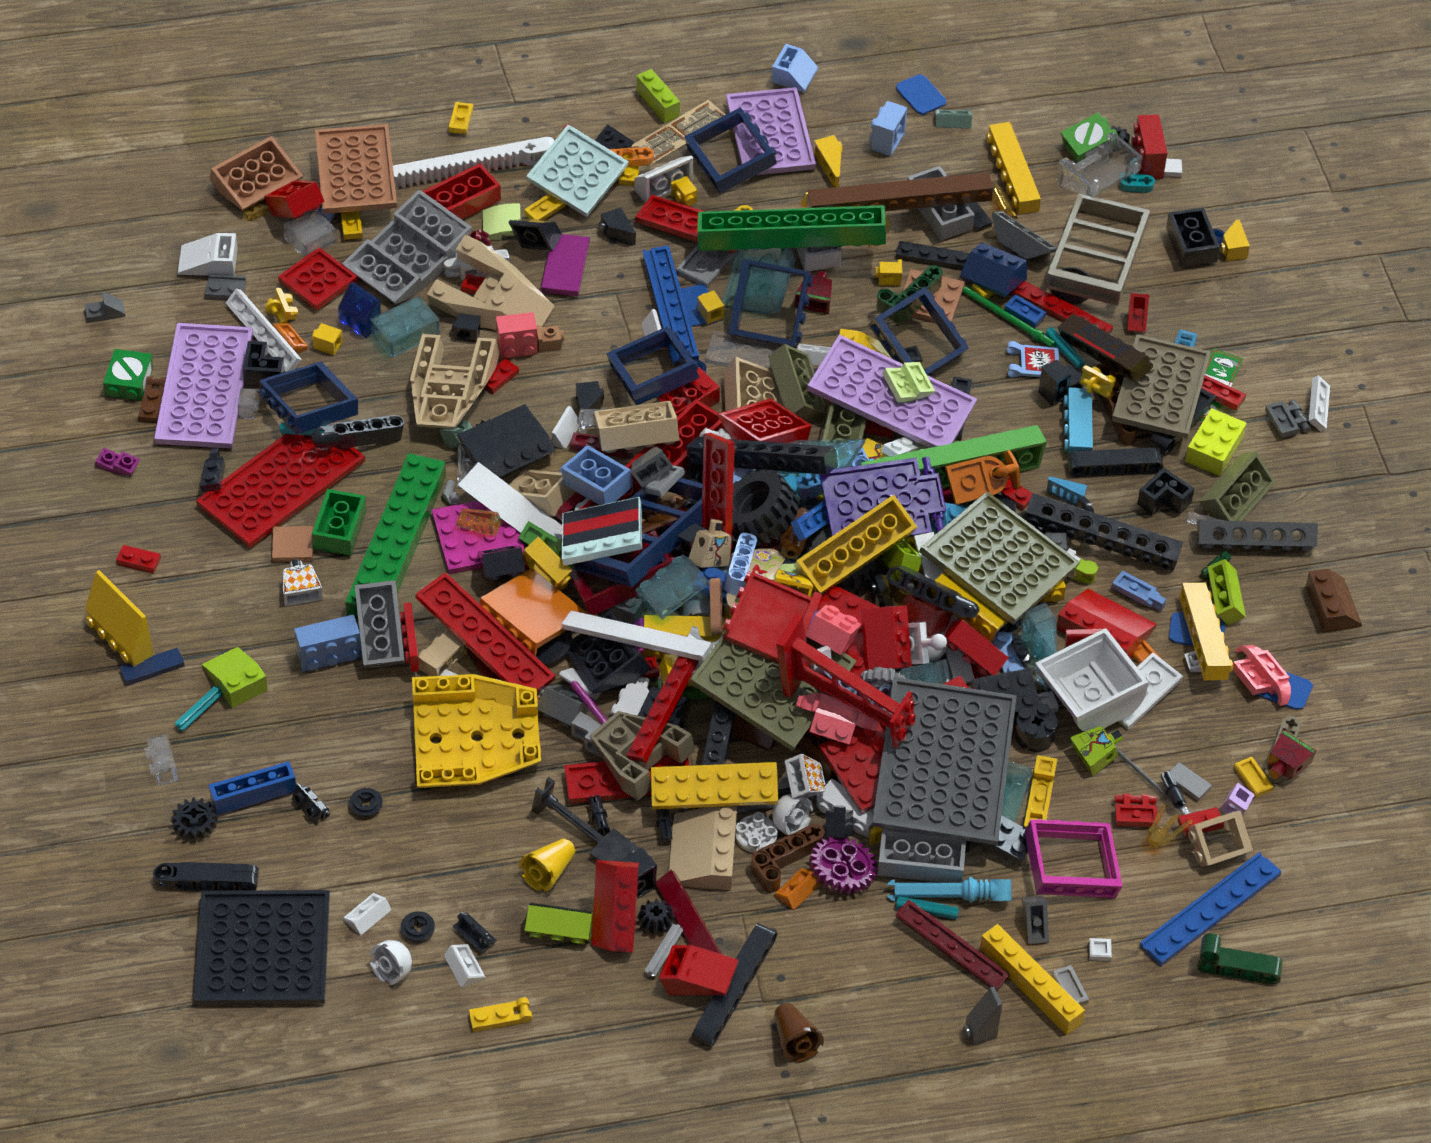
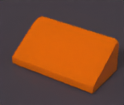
(291, 337)
(797, 888)

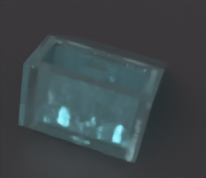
(1040, 631)

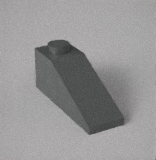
(984, 1018)

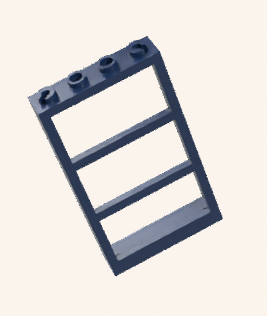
(631, 573)

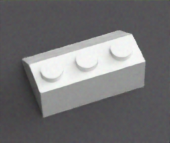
(658, 180)

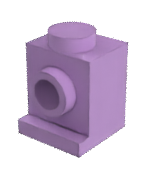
(1237, 800)

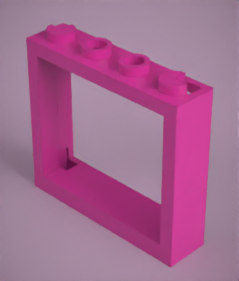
(1073, 886)

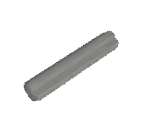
(663, 950)

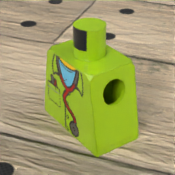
(1096, 748)

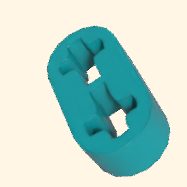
(1137, 183)

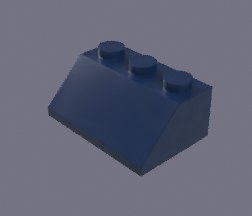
(994, 269)

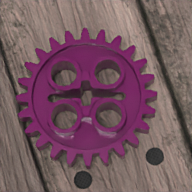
(843, 865)

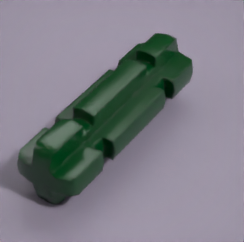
(1223, 555)

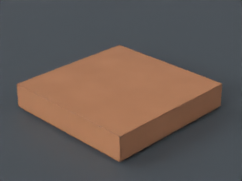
(292, 543)

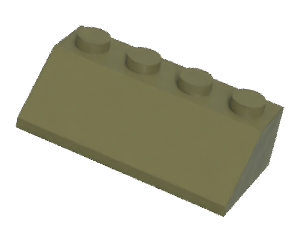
(792, 375)
(842, 424)
(1238, 488)

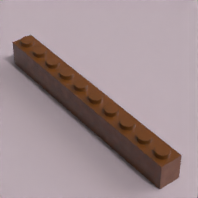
(907, 193)

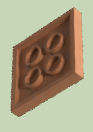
(946, 297)

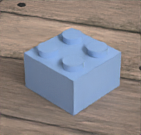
(888, 128)

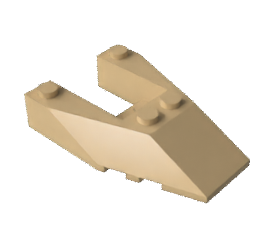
(500, 294)
(444, 391)

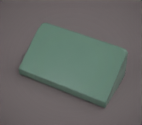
(953, 118)

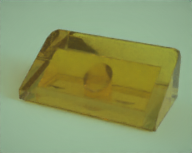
(1003, 202)

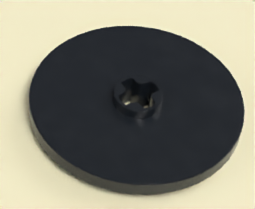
(555, 649)

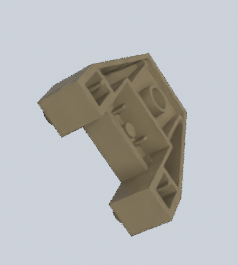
(615, 739)

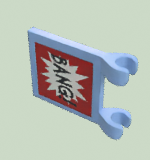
(1032, 359)

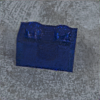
(358, 309)

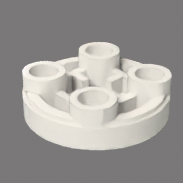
(755, 832)

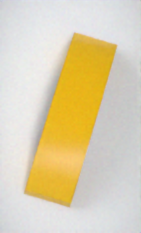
(1041, 789)

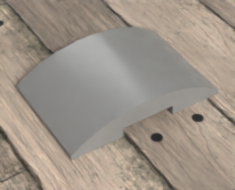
(409, 249)

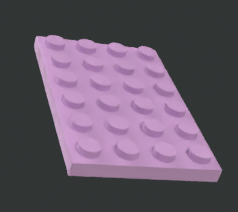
(783, 124)

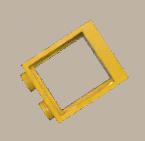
(547, 563)

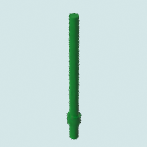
(1036, 334)

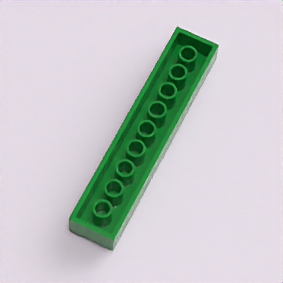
(791, 228)
(400, 525)

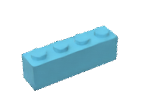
(1078, 420)

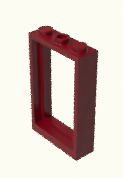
(617, 593)

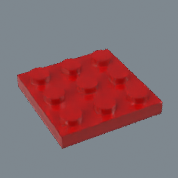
(317, 278)

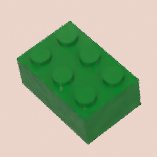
(339, 522)

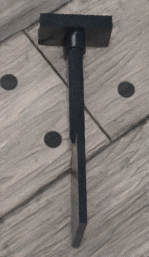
(609, 848)

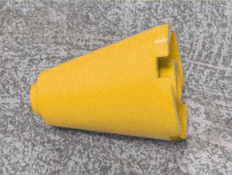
(546, 864)

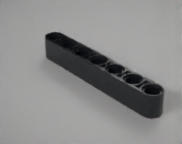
(723, 1006)

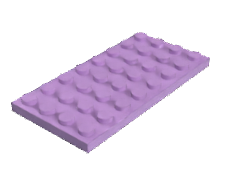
(855, 381)
(203, 386)

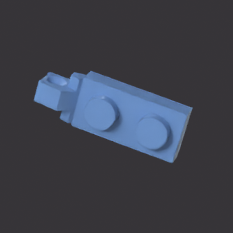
(1139, 591)

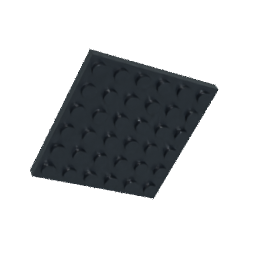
(262, 947)

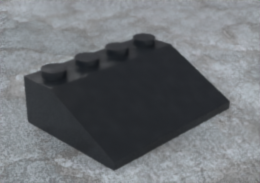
(507, 442)
(607, 662)

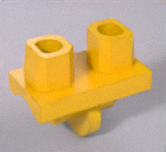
(280, 306)
(1096, 381)

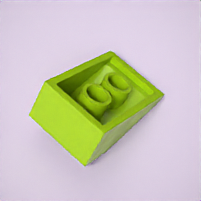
(236, 676)

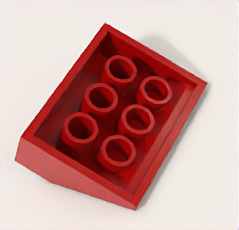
(765, 422)
(1095, 611)

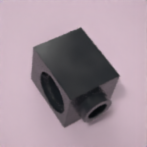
(467, 327)

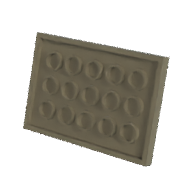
(1168, 393)

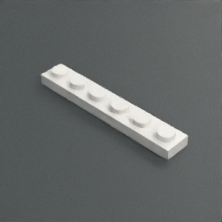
(262, 329)

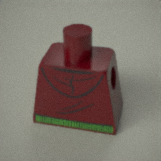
(819, 293)
(1289, 756)

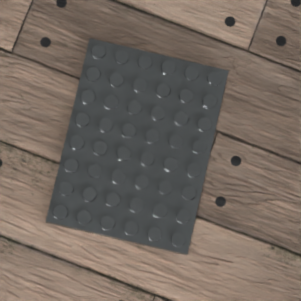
(950, 765)

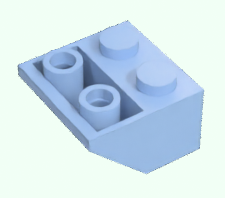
(793, 68)

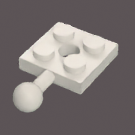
(920, 643)

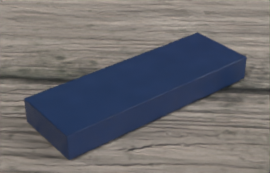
(153, 666)

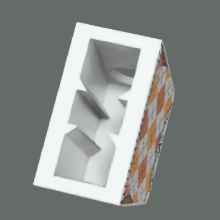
(300, 584)
(805, 776)

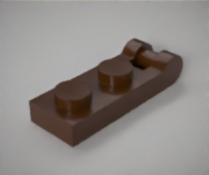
(152, 400)

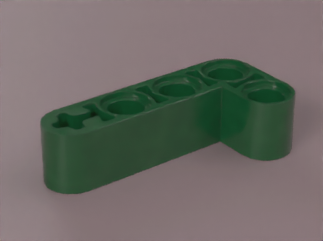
(886, 298)
(1237, 963)

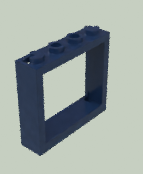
(743, 171)
(741, 294)
(894, 347)
(317, 372)
(662, 383)

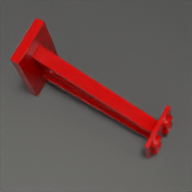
(794, 666)

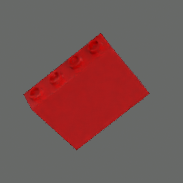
(765, 613)

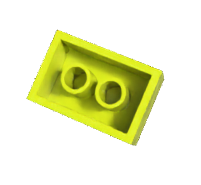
(1215, 442)

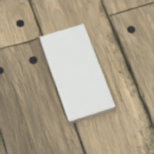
(1161, 681)

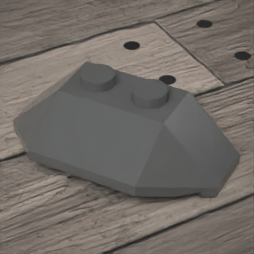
(1019, 238)

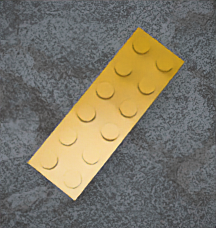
(714, 785)

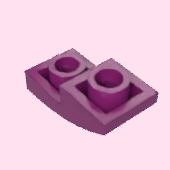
(113, 462)

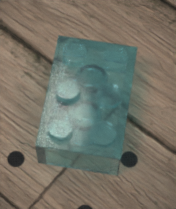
(404, 325)

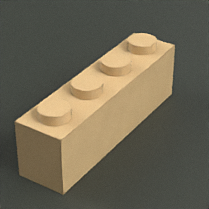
(441, 654)

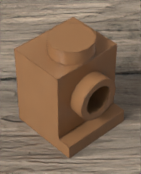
(549, 338)

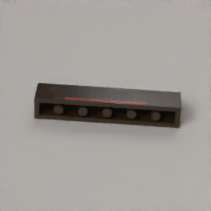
(1105, 348)

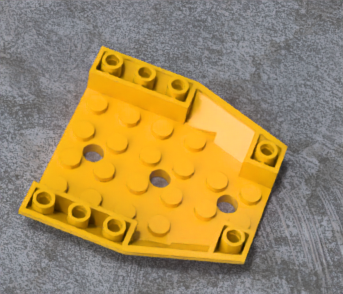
(470, 706)

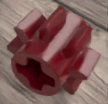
(481, 236)

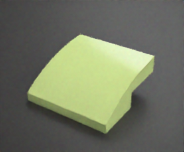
(497, 218)
(908, 382)

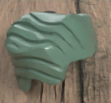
(450, 437)

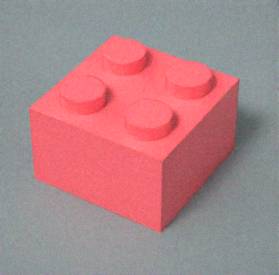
(516, 335)
(833, 629)

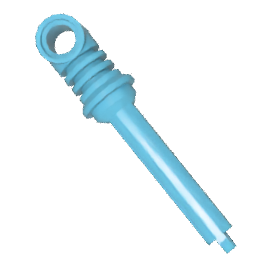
(969, 890)

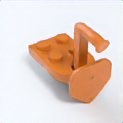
(975, 477)

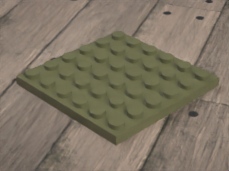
(999, 557)
(754, 690)

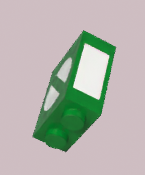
(127, 374)

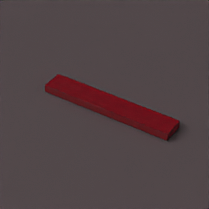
(686, 912)
(952, 945)

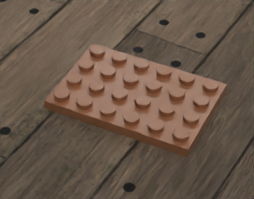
(355, 168)

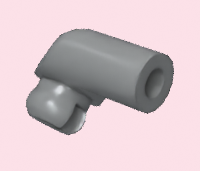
(448, 493)

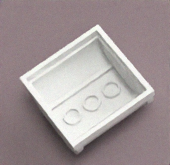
(1095, 681)

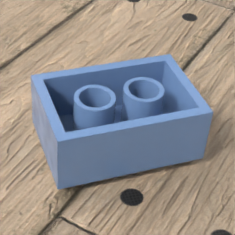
(596, 476)
(328, 643)

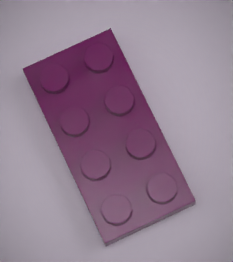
(566, 266)

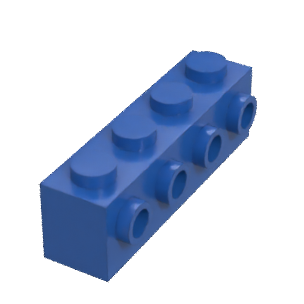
(252, 788)

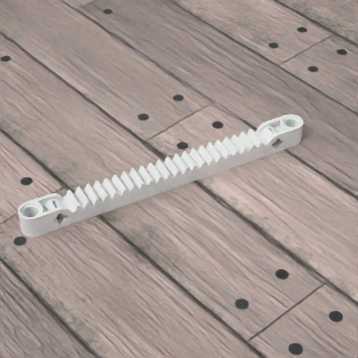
(456, 163)

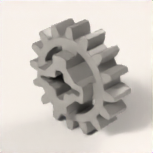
(880, 676)

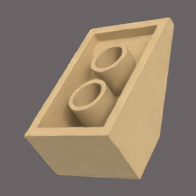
(543, 489)

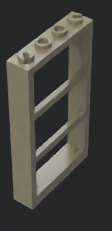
(1087, 286)

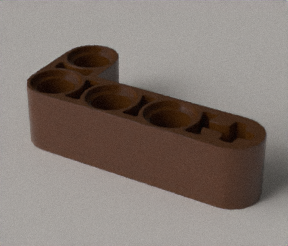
(772, 863)

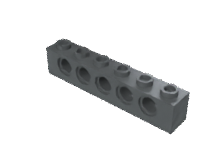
(1308, 534)

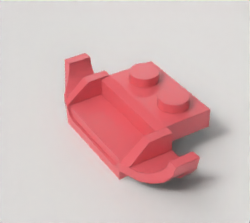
(1262, 673)
(834, 718)

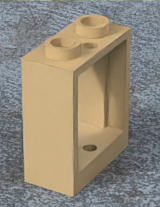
(1238, 832)

